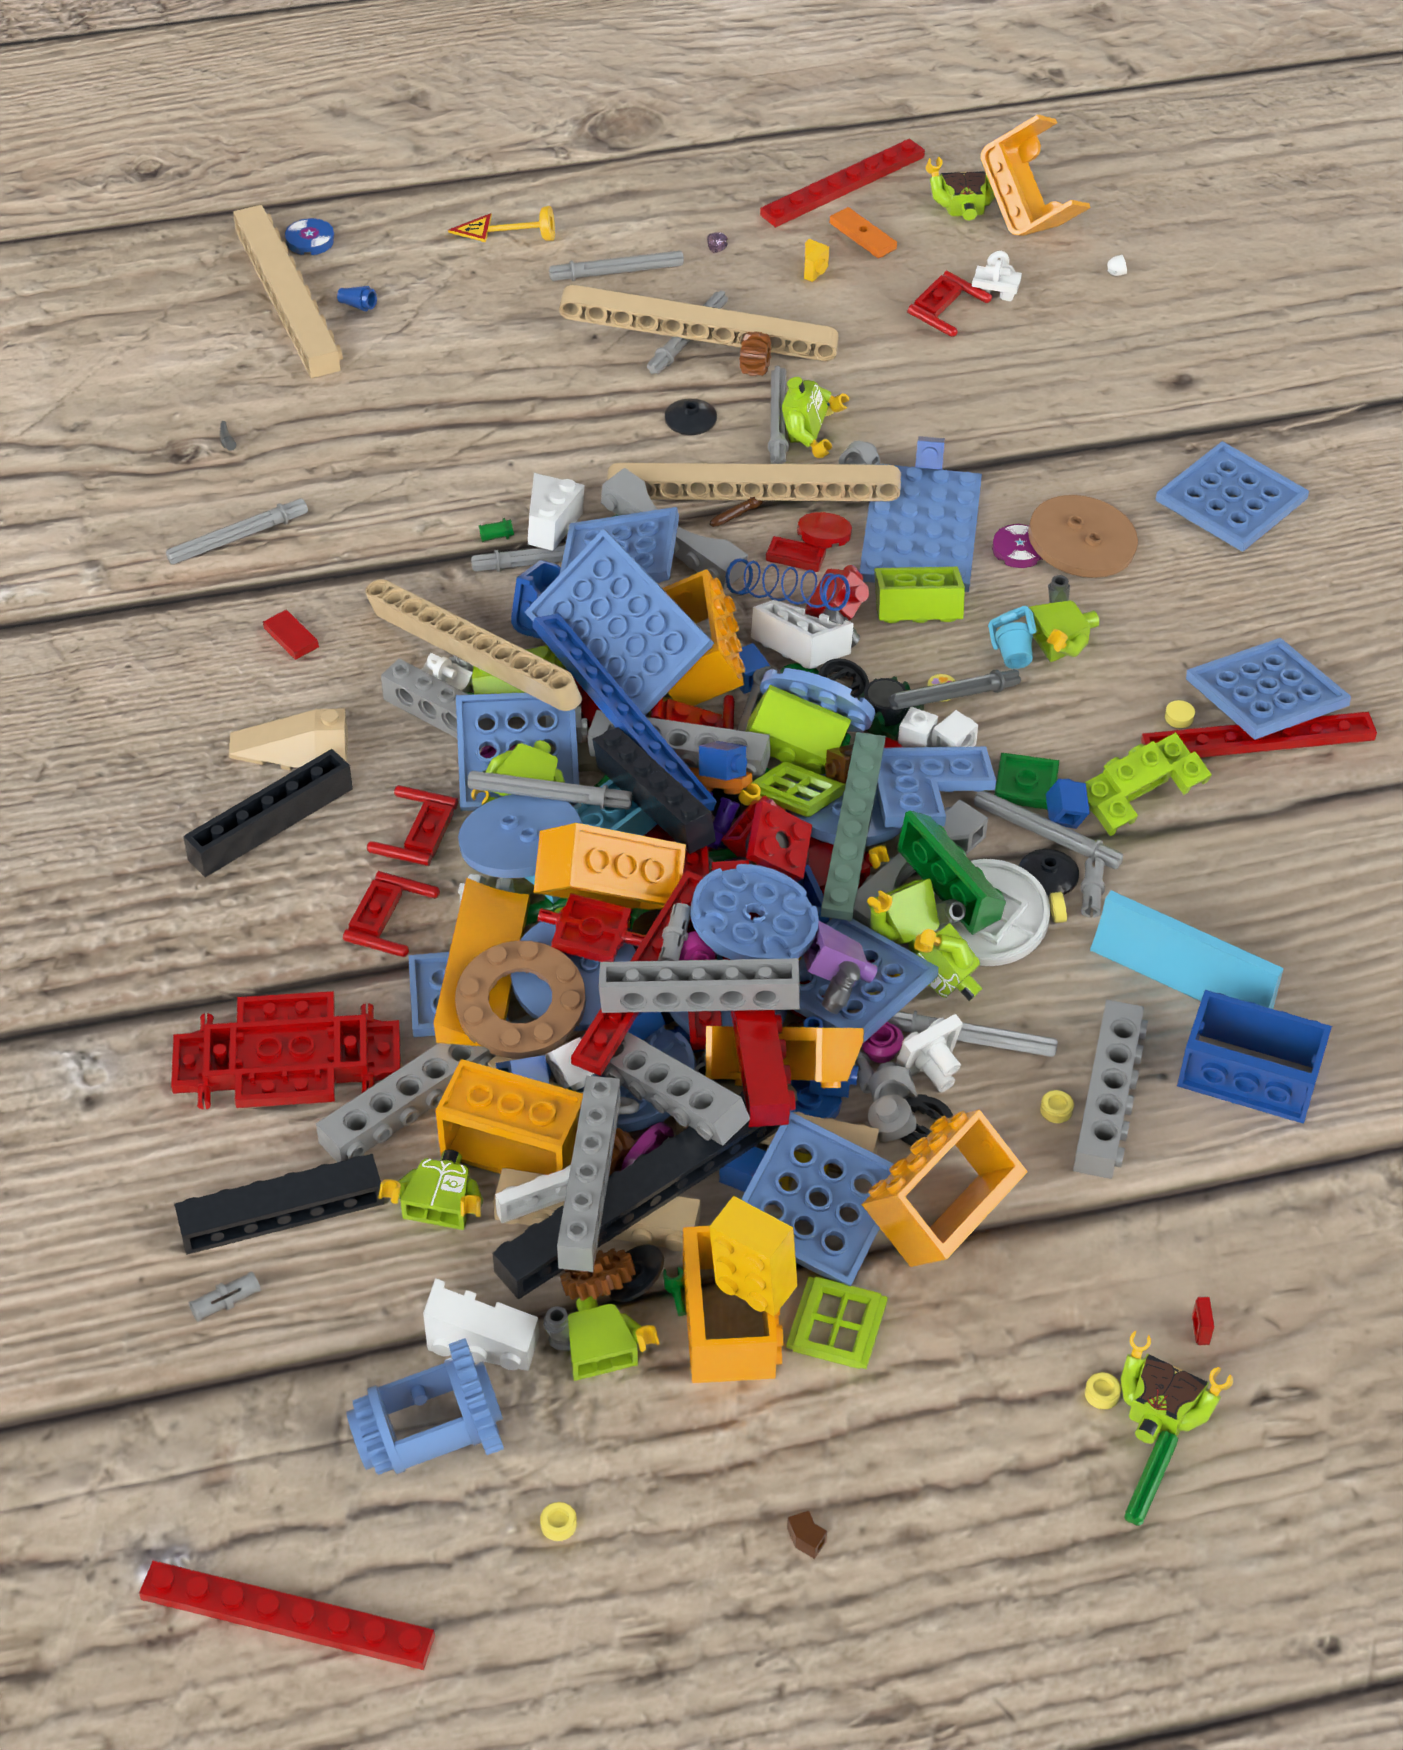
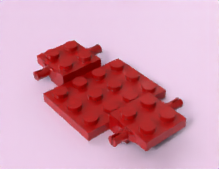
(284, 1051)

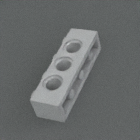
(424, 696)

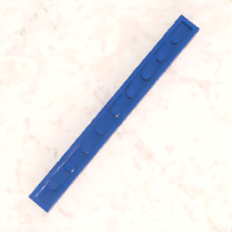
(615, 702)

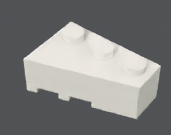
(552, 509)

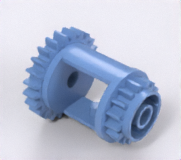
(475, 1397)

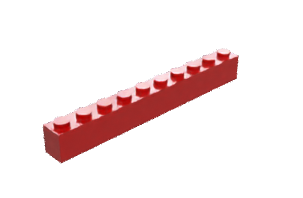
(761, 1056)

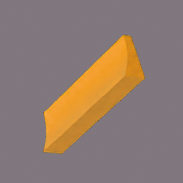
(483, 921)

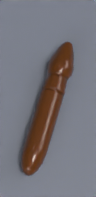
(735, 511)

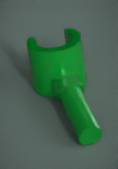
(674, 1286)

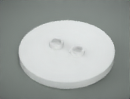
(1022, 921)

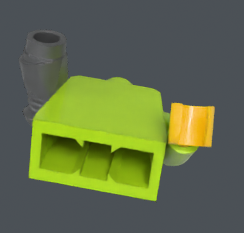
(1060, 624)
(910, 911)
(597, 1337)

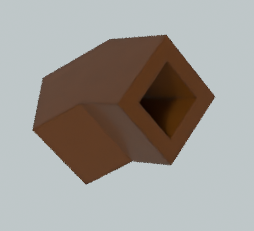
(806, 1534)

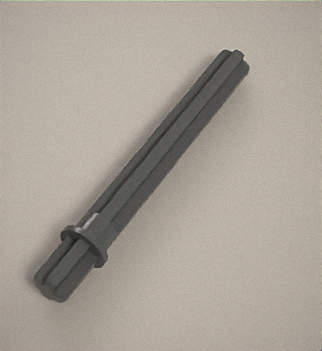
(994, 681)

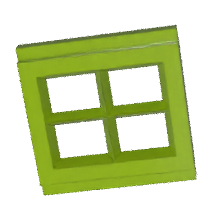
(831, 788)
(867, 1330)

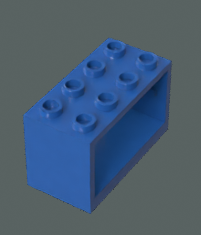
(1246, 1078)

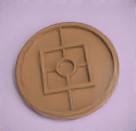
(1082, 536)

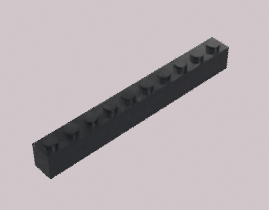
(629, 1198)

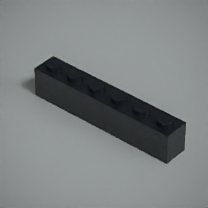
(654, 790)
(268, 812)
(278, 1203)

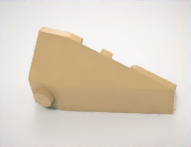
(292, 739)

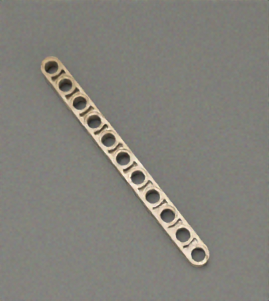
(696, 322)
(766, 481)
(474, 645)

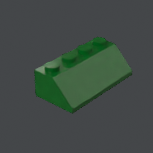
(950, 871)

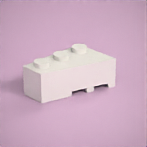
(799, 635)
(493, 1333)

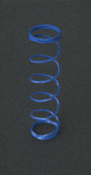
(823, 593)

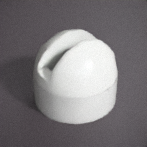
(1117, 266)

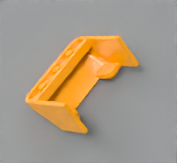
(1014, 185)
(812, 1053)

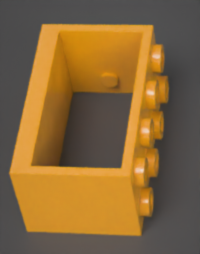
(720, 666)
(608, 866)
(507, 1120)
(997, 1175)
(723, 1358)

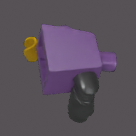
(839, 961)

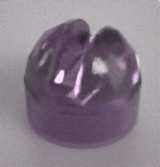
(717, 242)

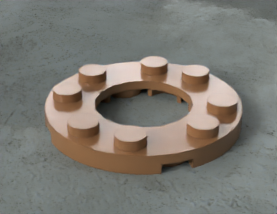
(520, 1039)

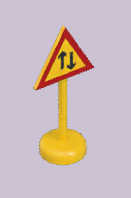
(479, 227)

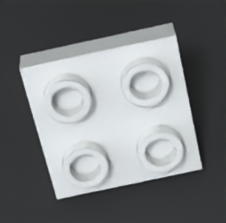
(933, 1051)

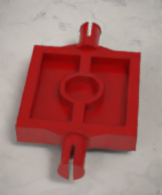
(590, 928)

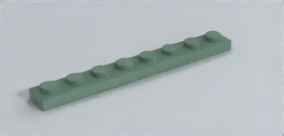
(853, 827)

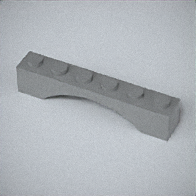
(628, 495)
(963, 826)

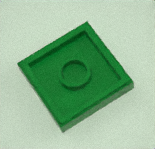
(1025, 779)

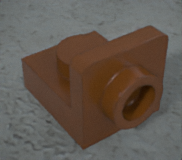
(838, 763)

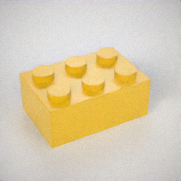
(753, 1256)

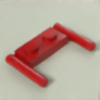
(939, 297)
(686, 713)
(426, 830)
(377, 909)

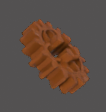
(609, 1273)

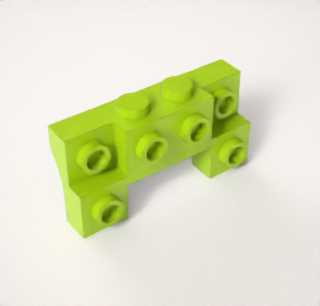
(1139, 773)

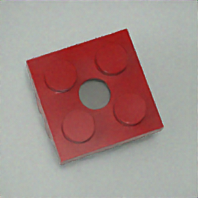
(778, 841)

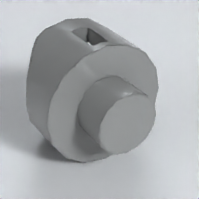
(860, 454)
(892, 1080)
(892, 1117)

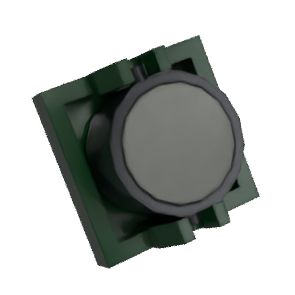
(886, 720)

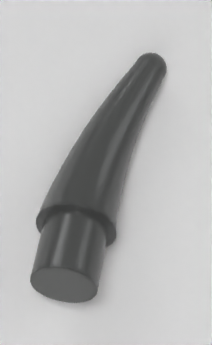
(225, 438)

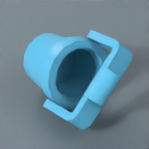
(1014, 638)

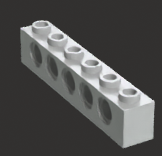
(687, 737)
(699, 985)
(1109, 1088)
(677, 1090)
(401, 1096)
(589, 1174)

